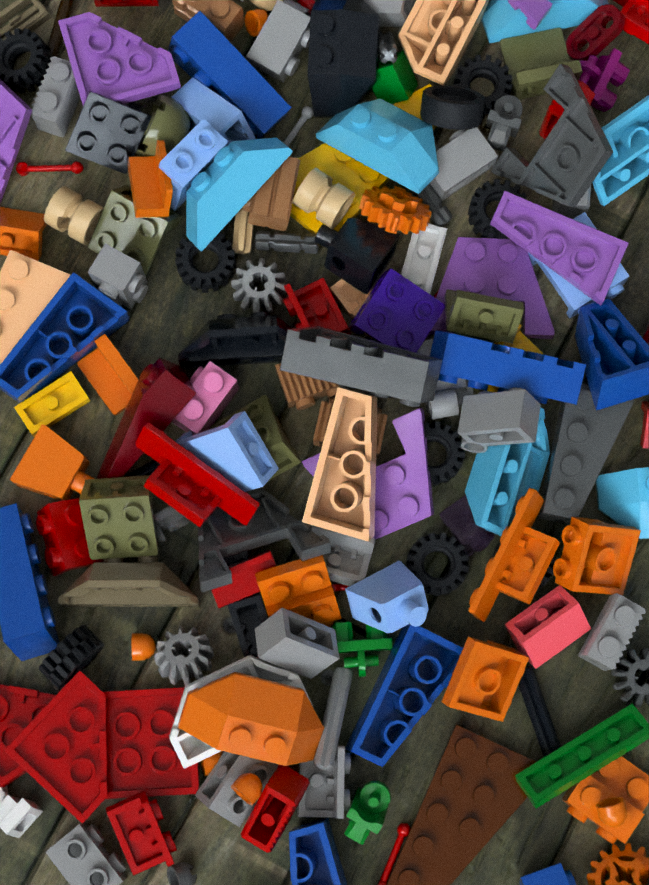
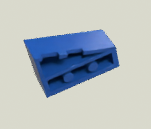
(613, 355)

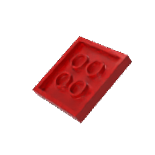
(140, 746)

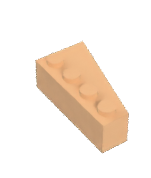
(24, 294)
(346, 469)

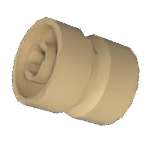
(327, 200)
(73, 214)

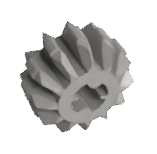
(268, 277)
(175, 665)

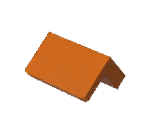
(150, 185)
(21, 232)
(109, 375)

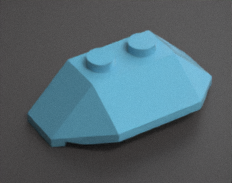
(503, 21)
(385, 141)
(630, 157)
(229, 185)
(503, 477)
(626, 498)

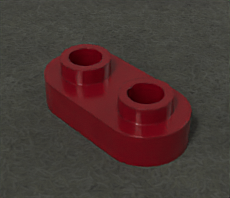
(594, 32)

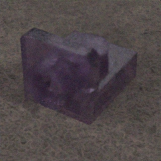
(461, 524)

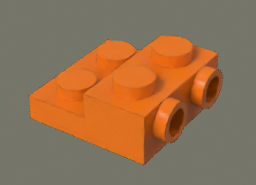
(596, 556)
(301, 588)
(485, 679)
(613, 780)

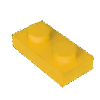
(52, 403)

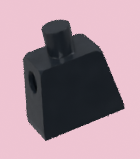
(357, 252)

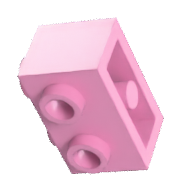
(213, 393)

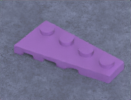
(566, 246)

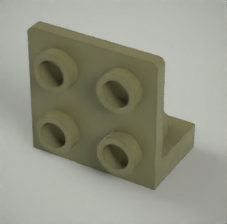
(534, 59)
(126, 233)
(482, 315)
(266, 424)
(118, 518)

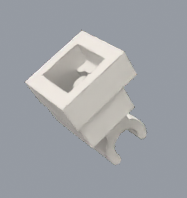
(16, 813)

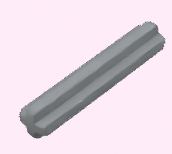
(333, 718)

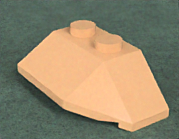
(439, 35)

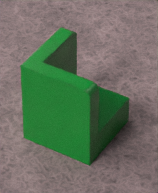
(395, 80)

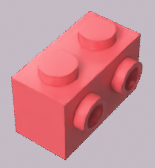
(548, 626)

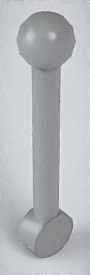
(307, 113)

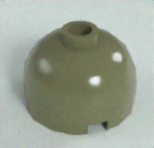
(167, 123)

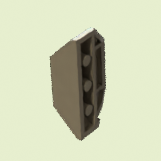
(128, 585)

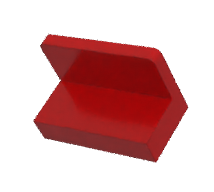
(243, 579)

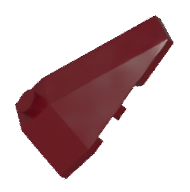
(156, 400)

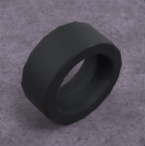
(452, 107)

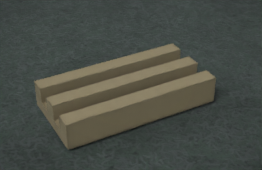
(29, 19)

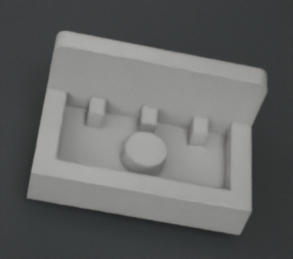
(348, 556)
(326, 789)

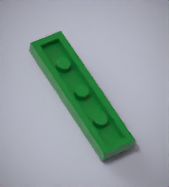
(583, 756)

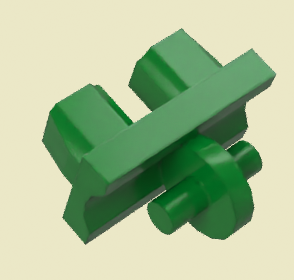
(375, 641)
(367, 811)

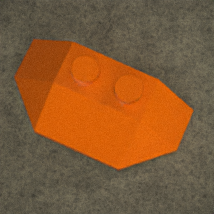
(253, 719)

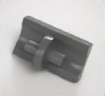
(504, 121)

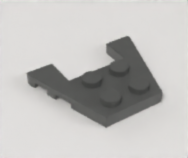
(569, 154)
(226, 536)

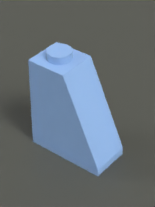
(206, 105)

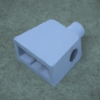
(389, 599)

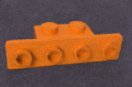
(519, 560)

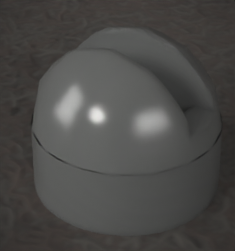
(180, 874)

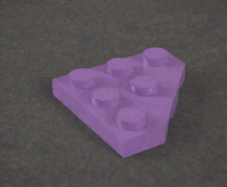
(115, 61)

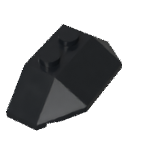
(341, 54)
(236, 341)

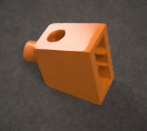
(51, 467)

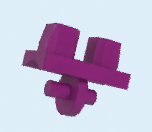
(600, 71)

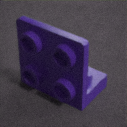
(397, 313)

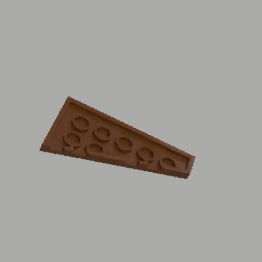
(461, 809)

